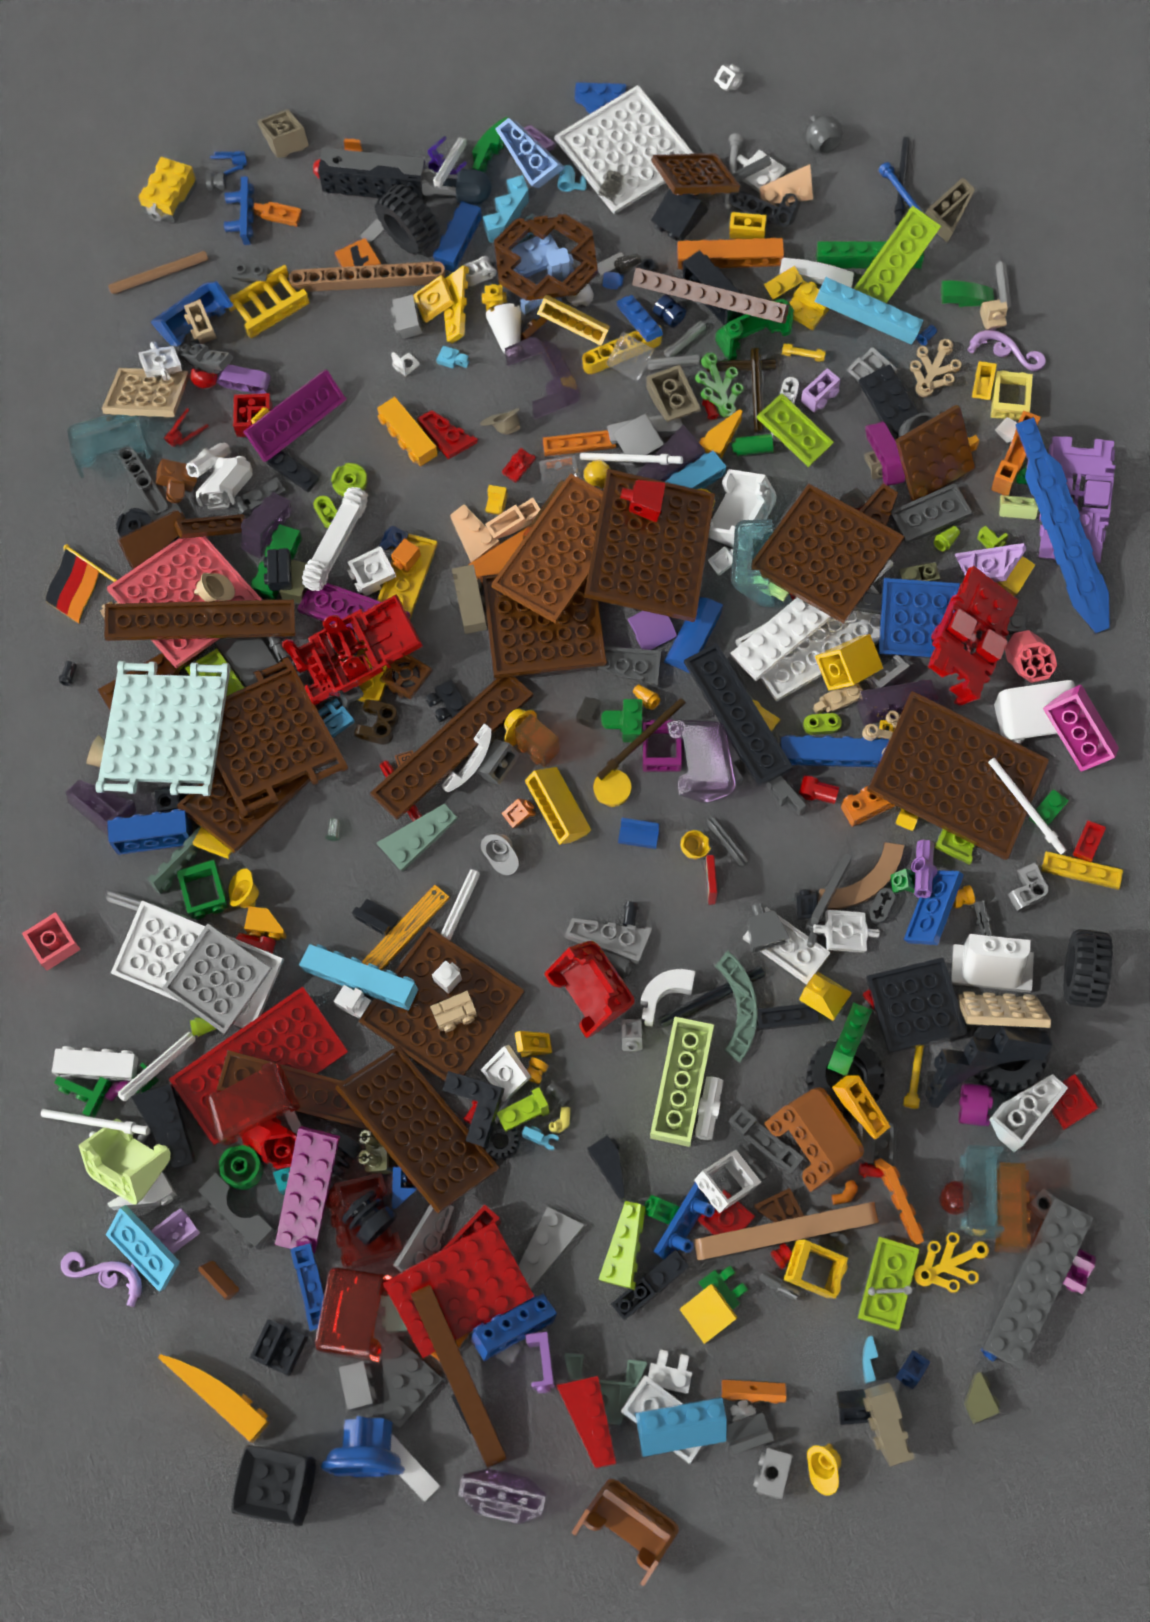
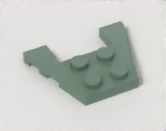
(613, 1392)

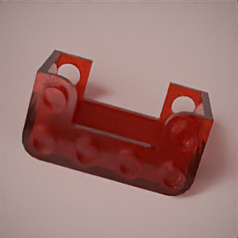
(354, 1252)

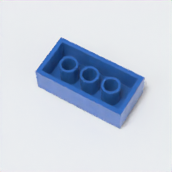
(149, 831)

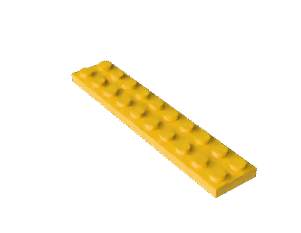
(407, 587)

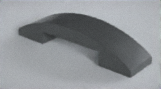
(764, 1141)

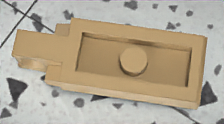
(838, 699)

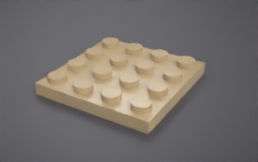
(143, 396)
(1003, 1010)

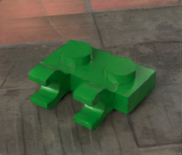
(718, 1281)

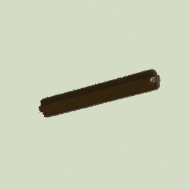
(744, 365)

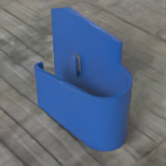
(612, 280)

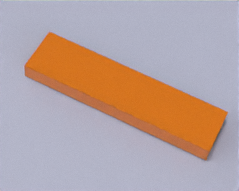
(577, 443)

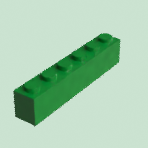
(852, 254)

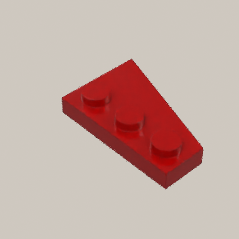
(444, 435)

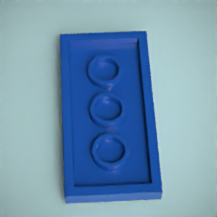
(932, 912)

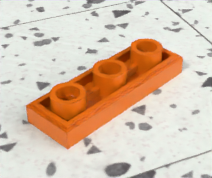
(753, 1391)

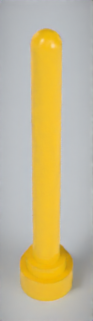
(912, 1099)

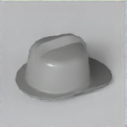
(500, 853)

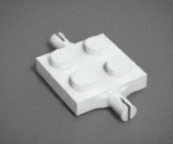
(764, 176)
(160, 361)
(846, 931)

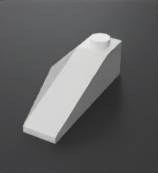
(1022, 1114)

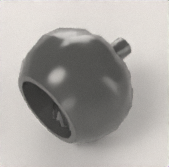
(823, 134)

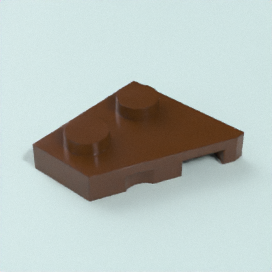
(780, 1207)

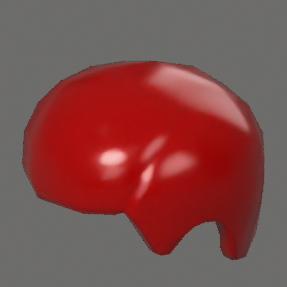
(203, 379)

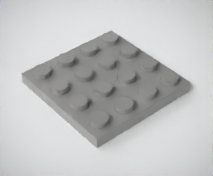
(217, 978)

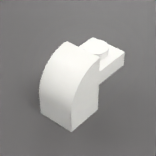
(352, 1001)

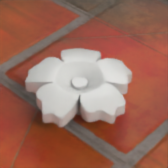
(742, 1411)

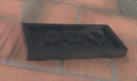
(888, 398)

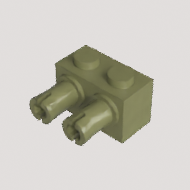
(375, 1157)

